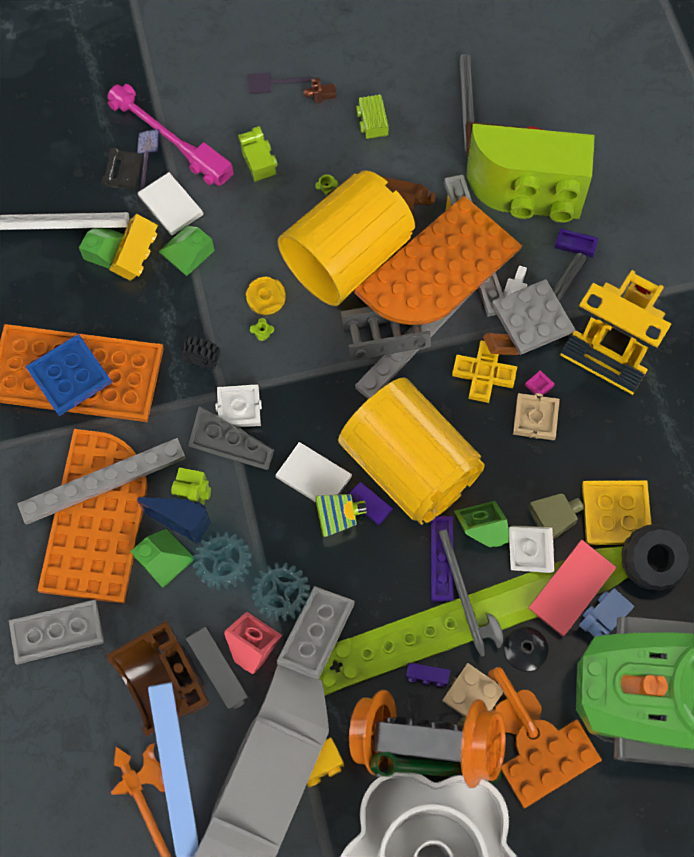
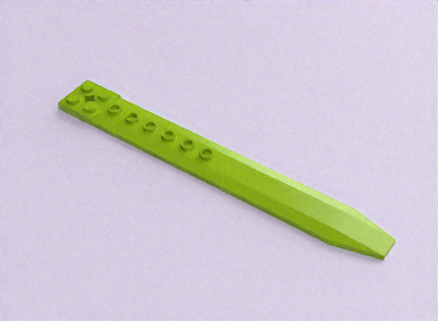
(443, 627)

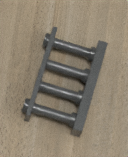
(367, 317)

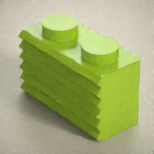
(373, 116)

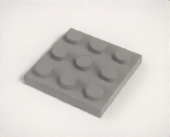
(533, 317)

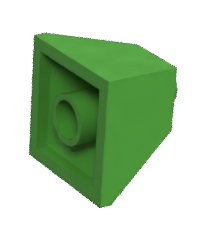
(101, 246)
(188, 249)
(485, 523)
(162, 556)

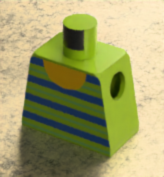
(337, 512)

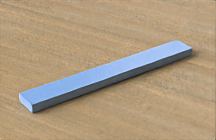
(174, 769)

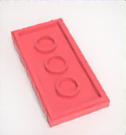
(572, 588)

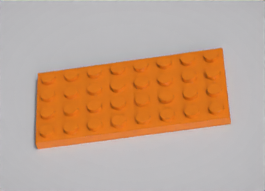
(128, 363)

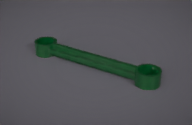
(421, 767)

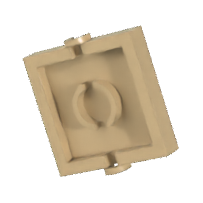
(536, 416)
(472, 686)

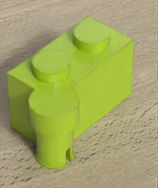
(257, 154)
(191, 486)

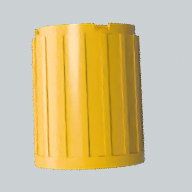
(346, 237)
(411, 450)

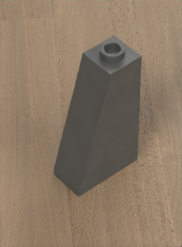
(217, 668)

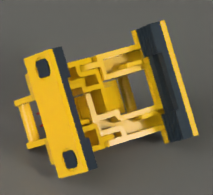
(631, 316)

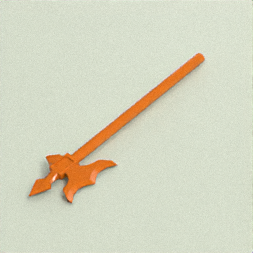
(150, 774)

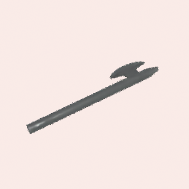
(493, 627)

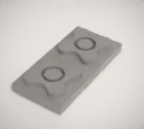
(56, 632)
(315, 633)

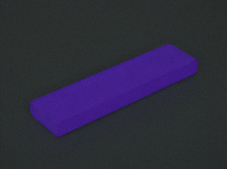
(440, 570)

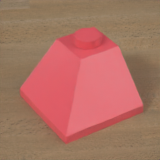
(251, 642)

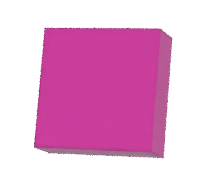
(539, 383)

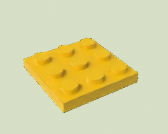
(614, 510)

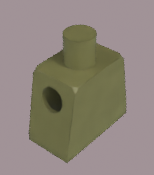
(555, 513)

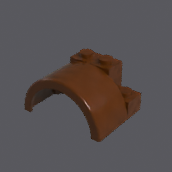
(144, 665)

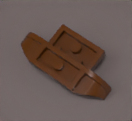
(411, 192)

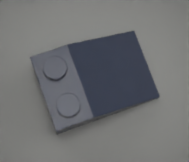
(178, 514)

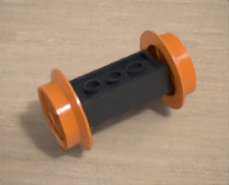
(476, 743)

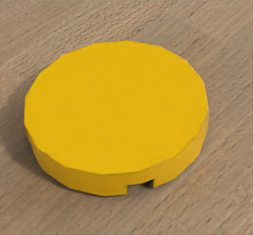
(265, 295)

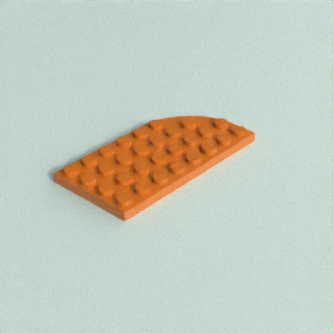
(439, 267)
(93, 539)

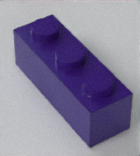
(428, 675)

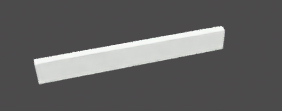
(56, 221)

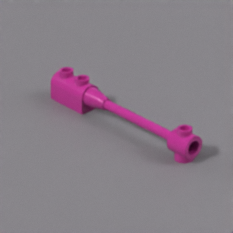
(202, 159)

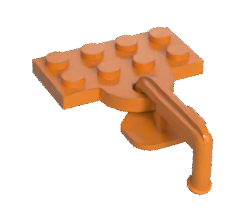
(550, 757)

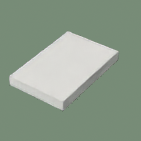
(170, 204)
(312, 473)

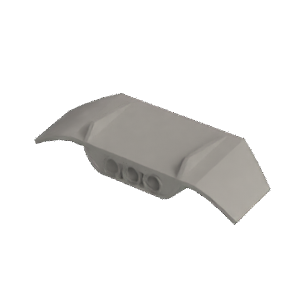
(269, 770)

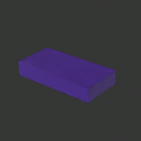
(576, 242)
(376, 508)

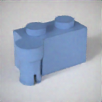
(603, 618)

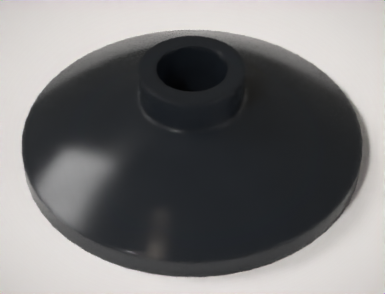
(523, 659)

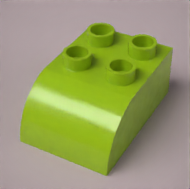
(530, 170)

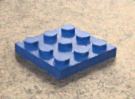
(68, 374)

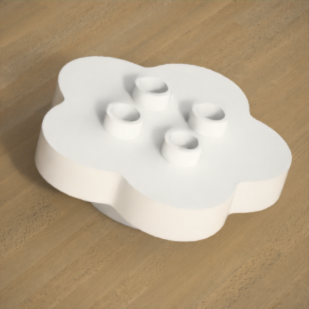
(428, 819)

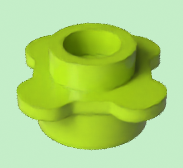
(326, 179)
(262, 335)

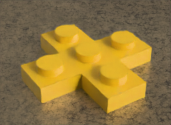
(484, 373)

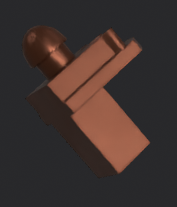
(320, 92)

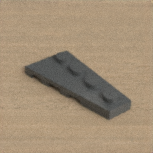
(226, 440)

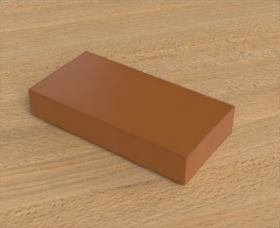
(500, 344)

